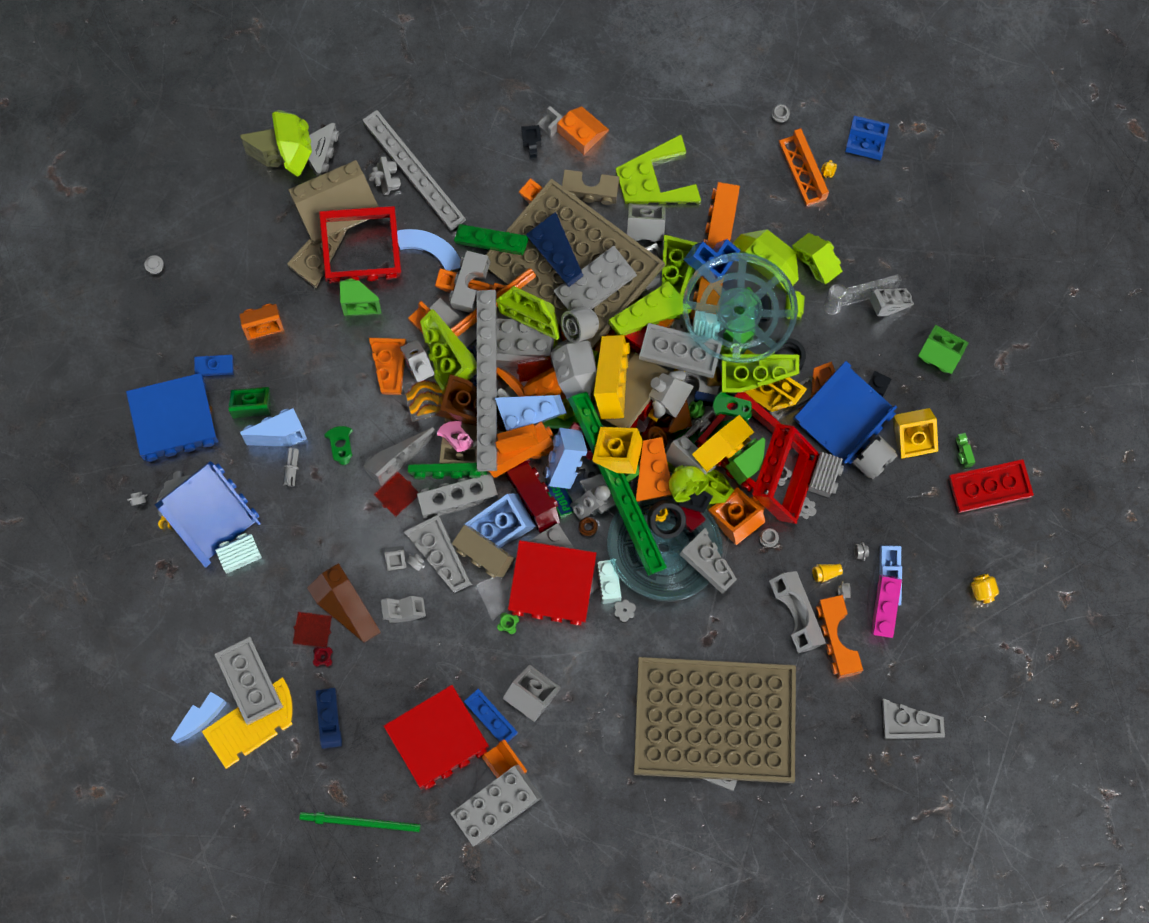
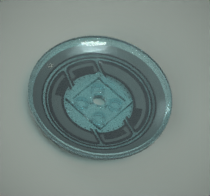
(679, 578)

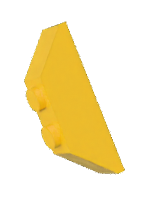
(777, 394)

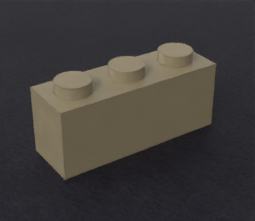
(483, 552)

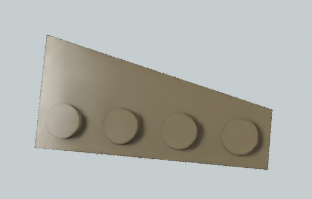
(309, 259)

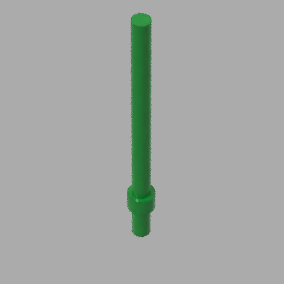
(321, 817)

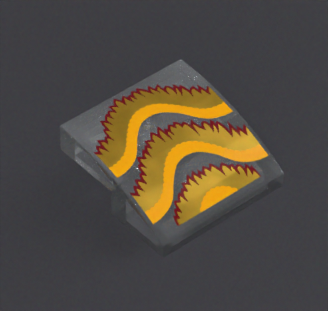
(422, 398)

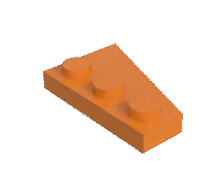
(389, 364)
(653, 471)

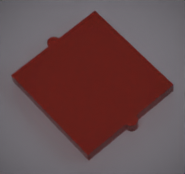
(532, 367)
(396, 494)
(312, 630)

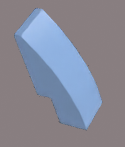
(891, 562)
(198, 718)

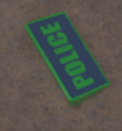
(563, 499)

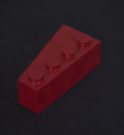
(534, 494)

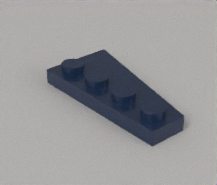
(555, 248)

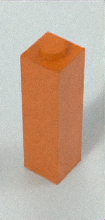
(511, 459)

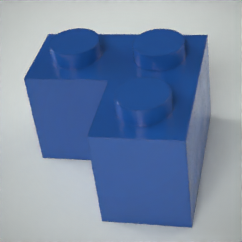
(702, 253)

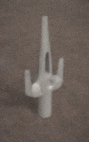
(700, 423)

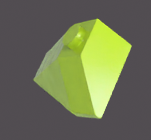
(747, 376)

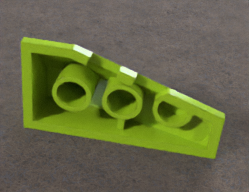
(446, 350)

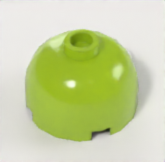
(687, 481)

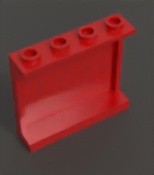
(552, 582)
(437, 737)

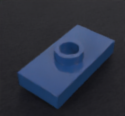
(214, 365)

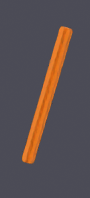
(471, 319)

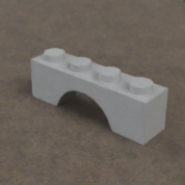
(790, 590)

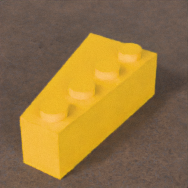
(611, 376)

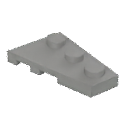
(705, 558)
(909, 723)

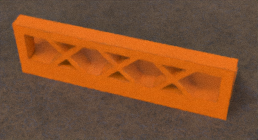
(810, 165)

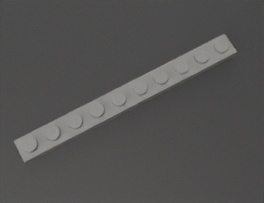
(486, 380)

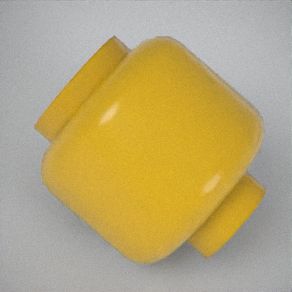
(984, 588)

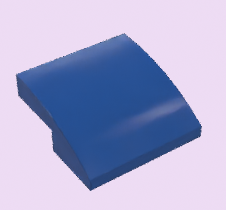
(867, 137)

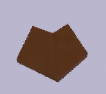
(670, 424)

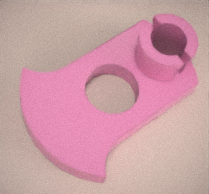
(462, 442)

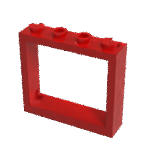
(359, 214)
(759, 413)
(772, 467)

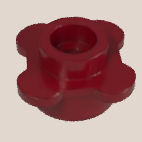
(318, 652)

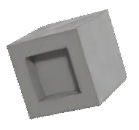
(549, 122)

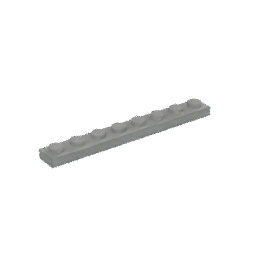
(414, 170)

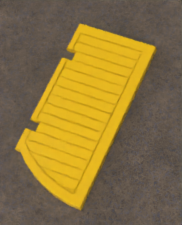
(233, 735)

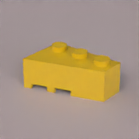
(724, 443)

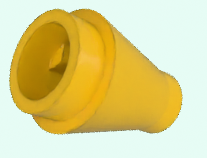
(825, 572)

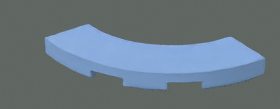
(431, 243)

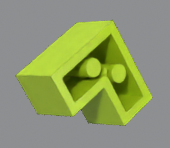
(819, 257)

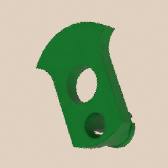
(722, 400)
(343, 453)

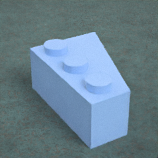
(529, 410)
(565, 458)

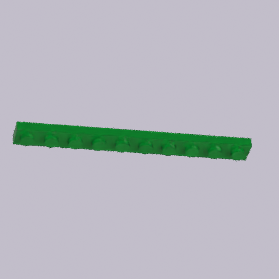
(619, 489)

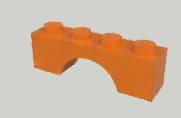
(845, 661)

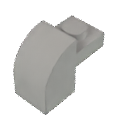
(403, 609)

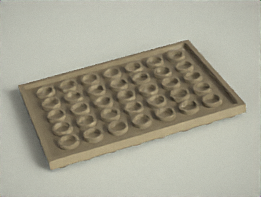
(589, 238)
(715, 720)

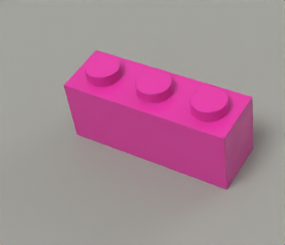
(886, 606)

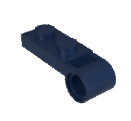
(328, 718)

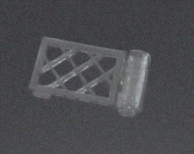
(840, 296)

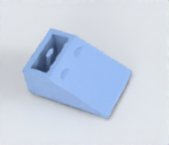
(275, 431)

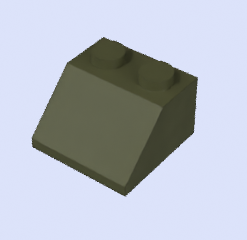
(263, 147)

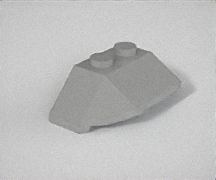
(574, 367)

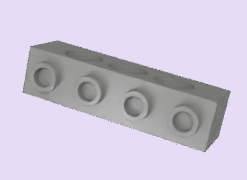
(468, 499)

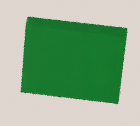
(250, 402)

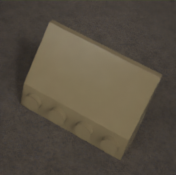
(334, 190)
(637, 390)

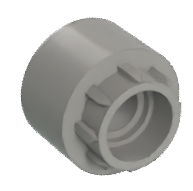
(579, 324)

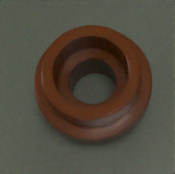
(588, 520)

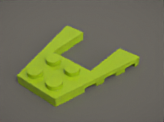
(640, 183)

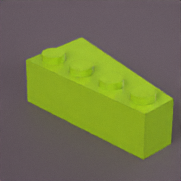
(675, 268)

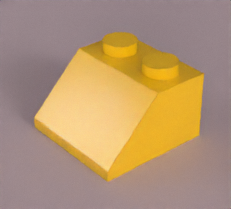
(916, 432)
(618, 449)

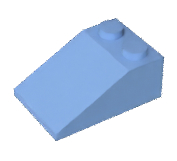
(503, 520)

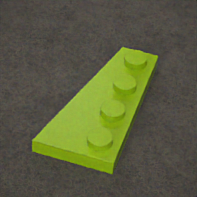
(655, 307)

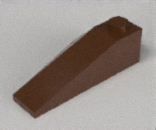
(459, 402)
(339, 598)

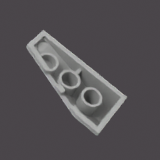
(389, 461)

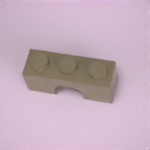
(603, 192)

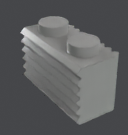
(825, 475)

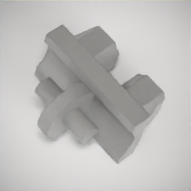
(382, 176)

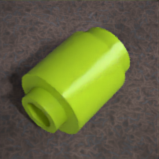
(800, 300)

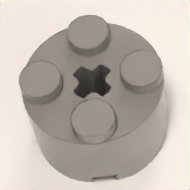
(874, 457)

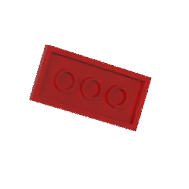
(991, 486)

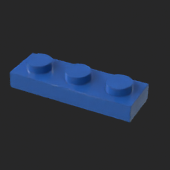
(490, 716)

